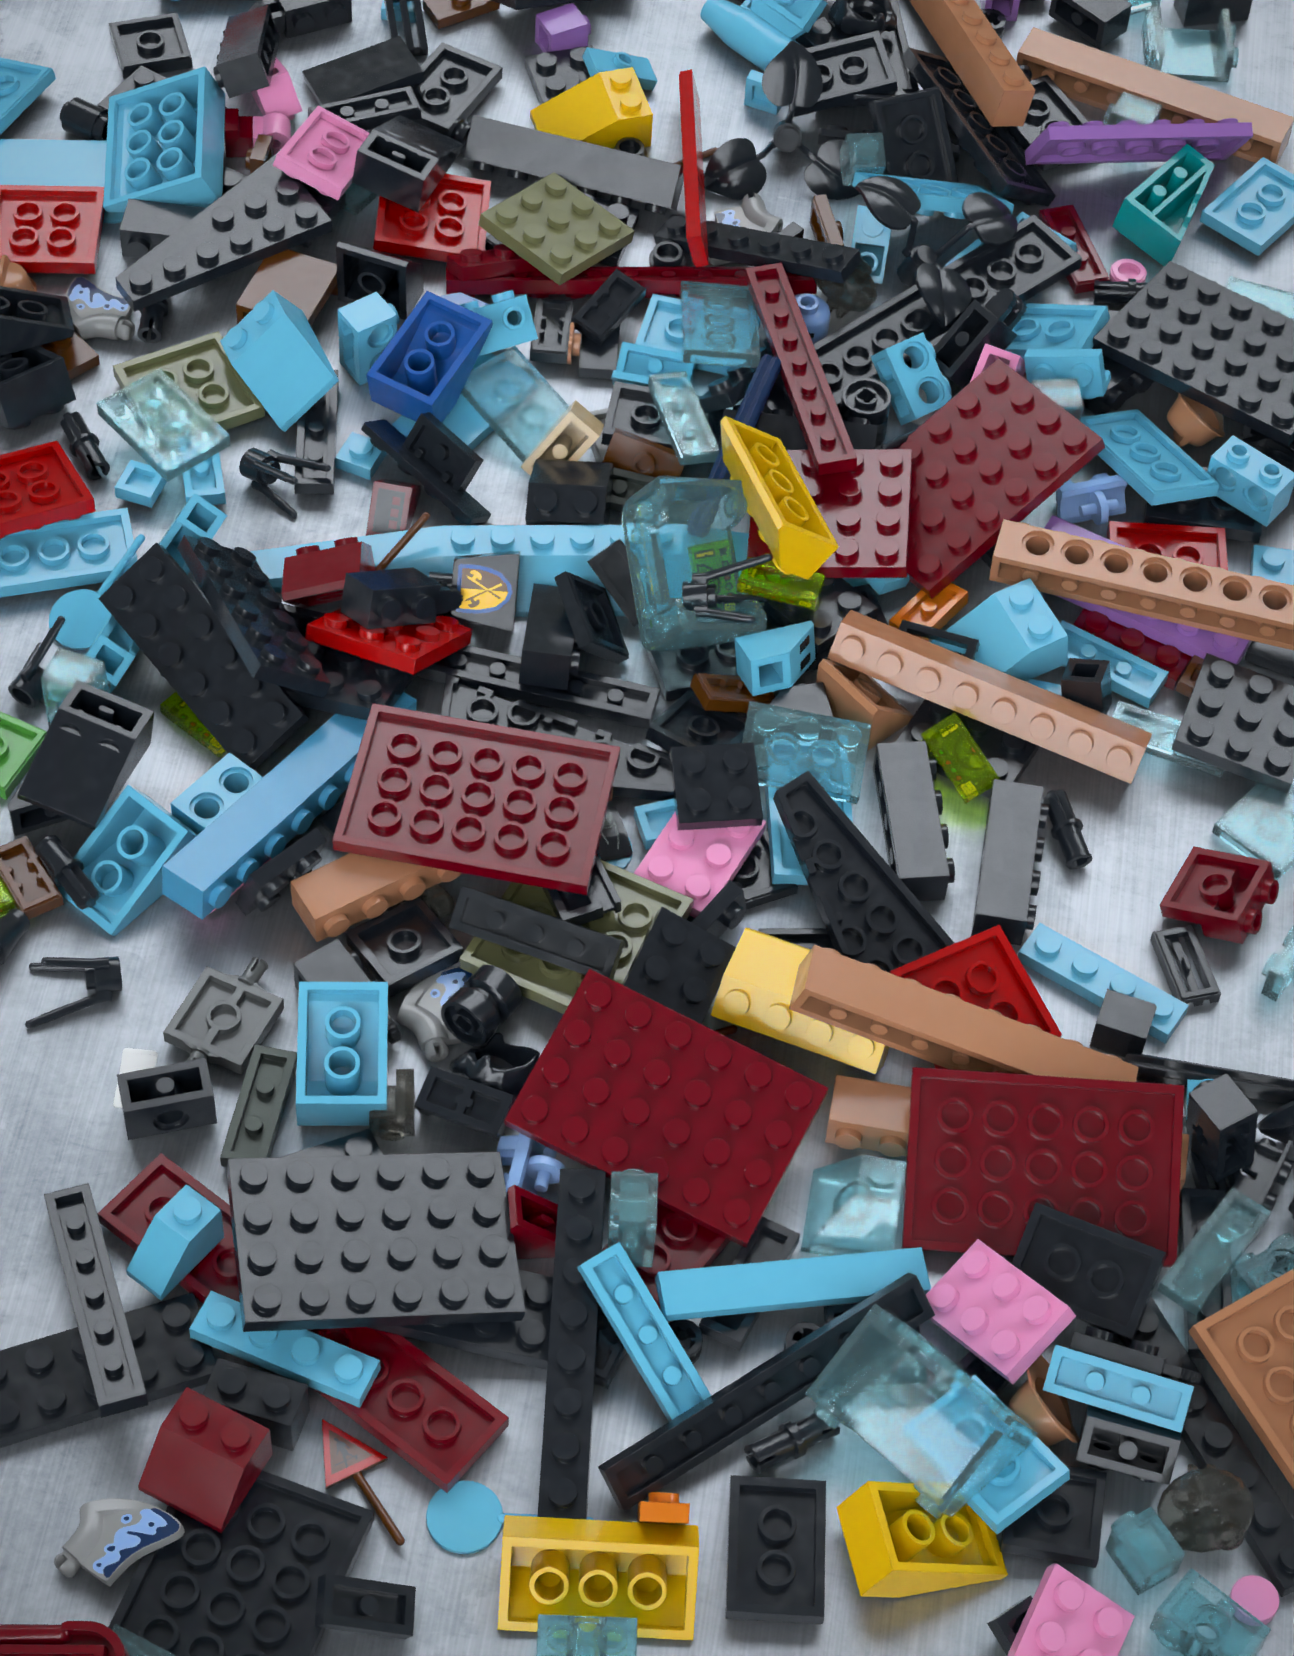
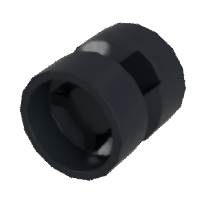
(867, 400)
(481, 1005)

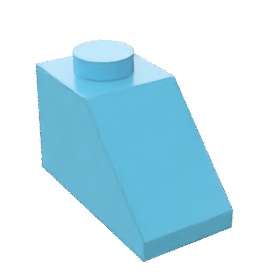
(176, 1242)

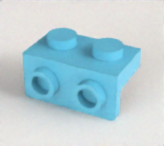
(640, 361)
(1078, 364)

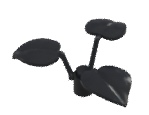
(789, 80)
(942, 289)

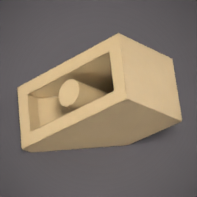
(567, 438)

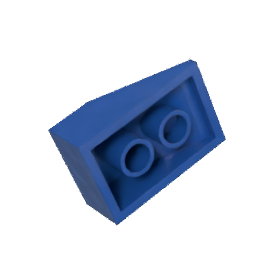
(428, 359)

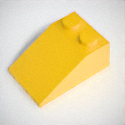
(599, 110)
(909, 1552)

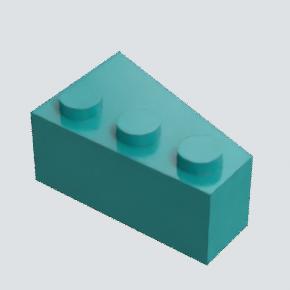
(1163, 205)

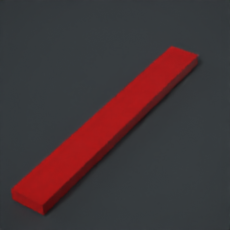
(693, 169)

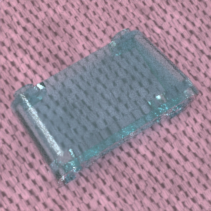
(681, 530)
(919, 1412)

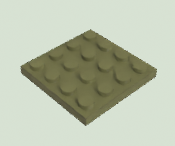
(557, 985)

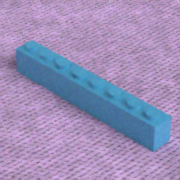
(267, 816)

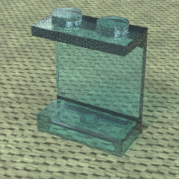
(1189, 52)

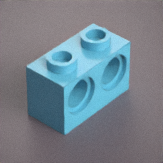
(364, 333)
(905, 381)
(1251, 480)
(214, 792)

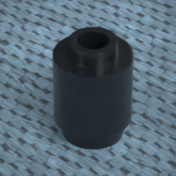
(84, 119)

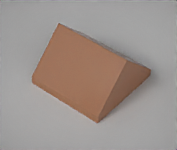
(861, 699)

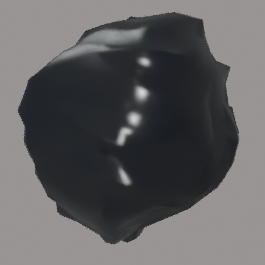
(862, 16)
(497, 1065)

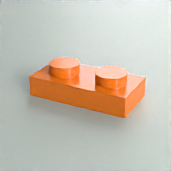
(934, 611)
(663, 1509)

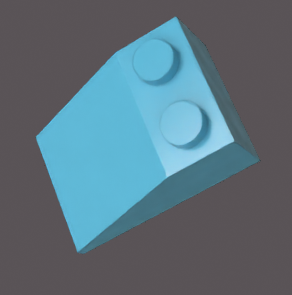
(280, 359)
(1014, 633)
(128, 857)
(341, 1052)

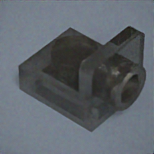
(400, 1116)

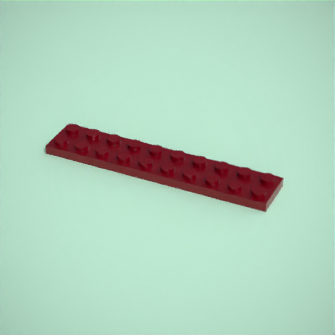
(413, 1401)

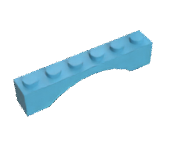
(113, 643)

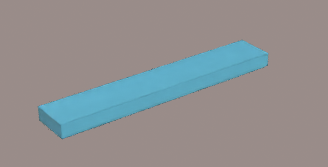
(784, 1283)

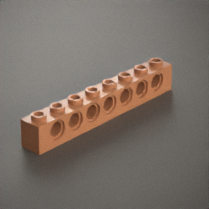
(1145, 583)

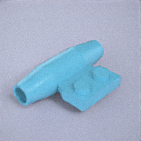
(764, 28)

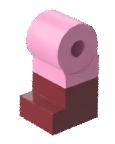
(242, 131)

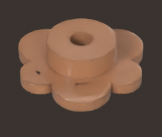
(574, 344)

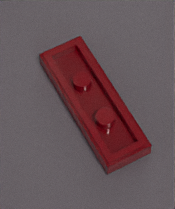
(1068, 223)

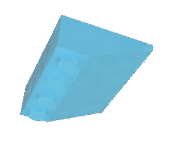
(166, 143)

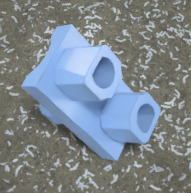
(1091, 499)
(530, 1162)

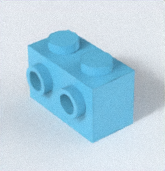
(510, 320)

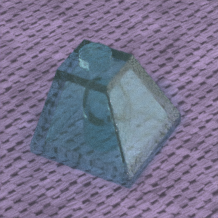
(854, 1206)

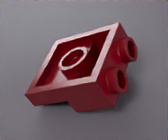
(1221, 893)

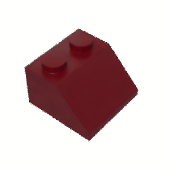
(319, 575)
(205, 1459)

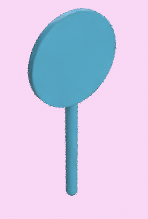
(84, 611)
(466, 1517)

